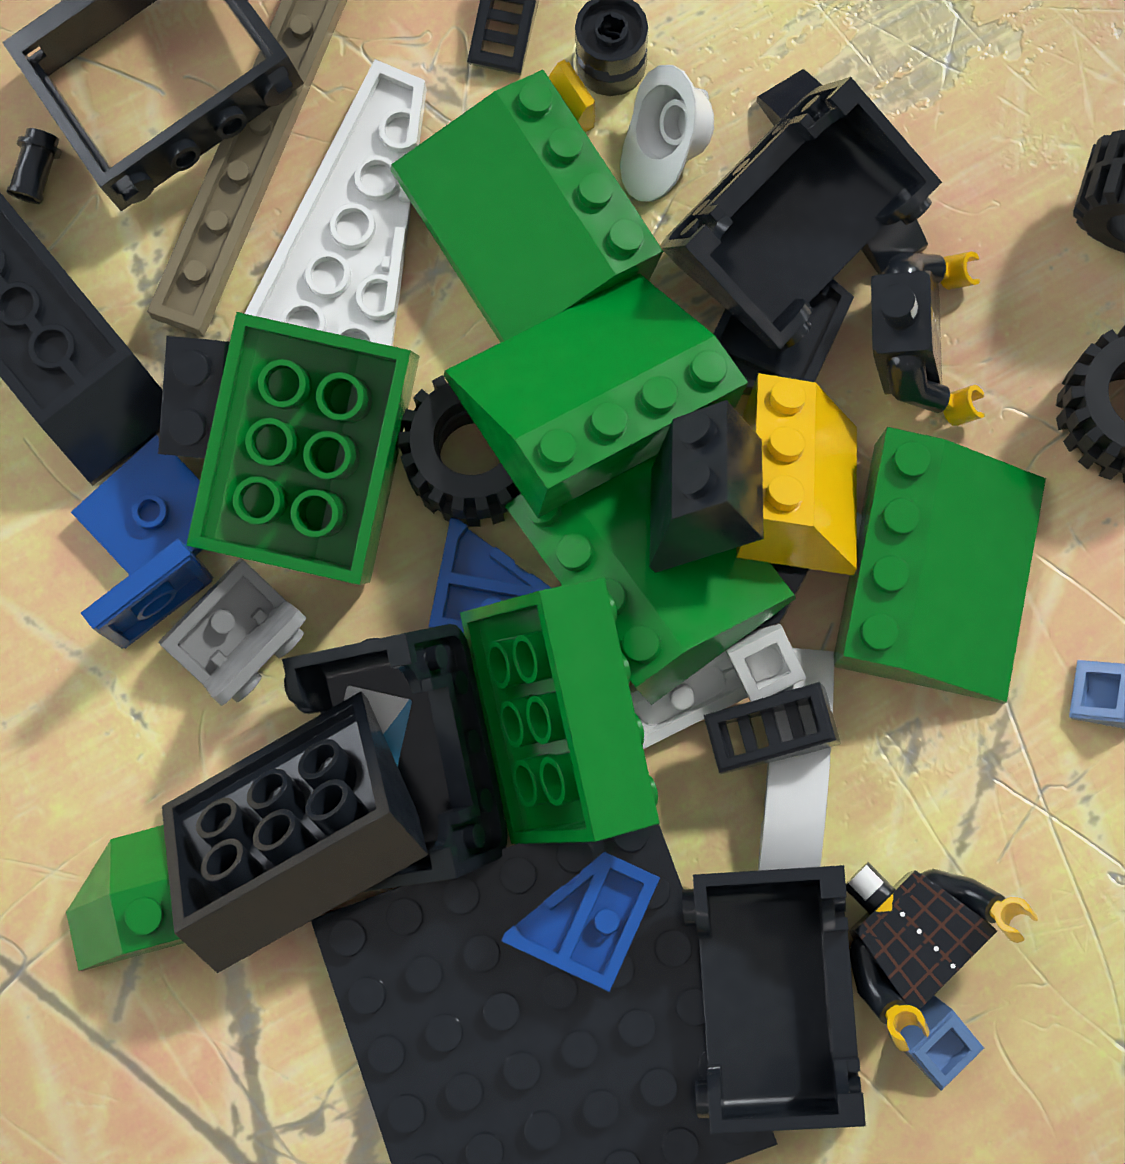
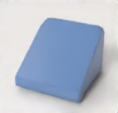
(1099, 693)
(946, 1048)

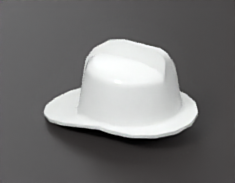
(666, 130)

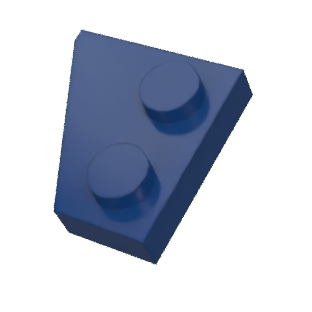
(475, 576)
(588, 920)

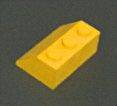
(806, 477)

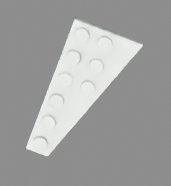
(349, 236)

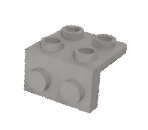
(234, 633)

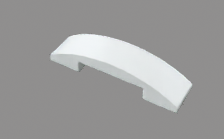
(750, 668)
(799, 784)

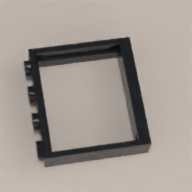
(79, 24)

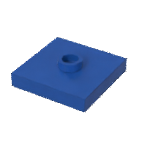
(141, 507)
(148, 595)

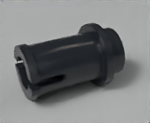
(33, 165)

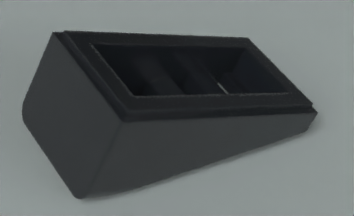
(520, 41)
(812, 694)

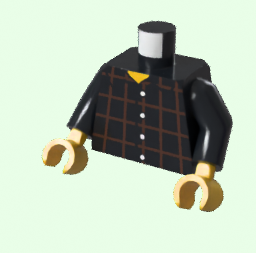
(909, 332)
(920, 938)

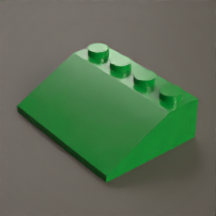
(525, 207)
(592, 390)
(302, 449)
(940, 567)
(665, 619)
(561, 715)

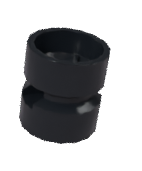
(611, 45)

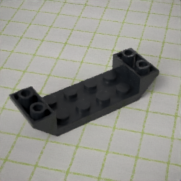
(69, 359)

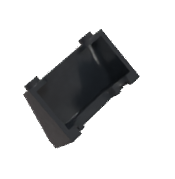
(800, 210)
(444, 746)
(776, 1000)

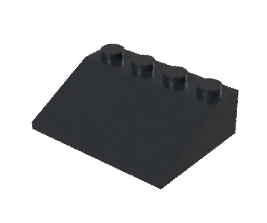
(288, 835)

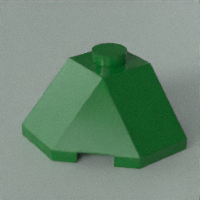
(124, 902)

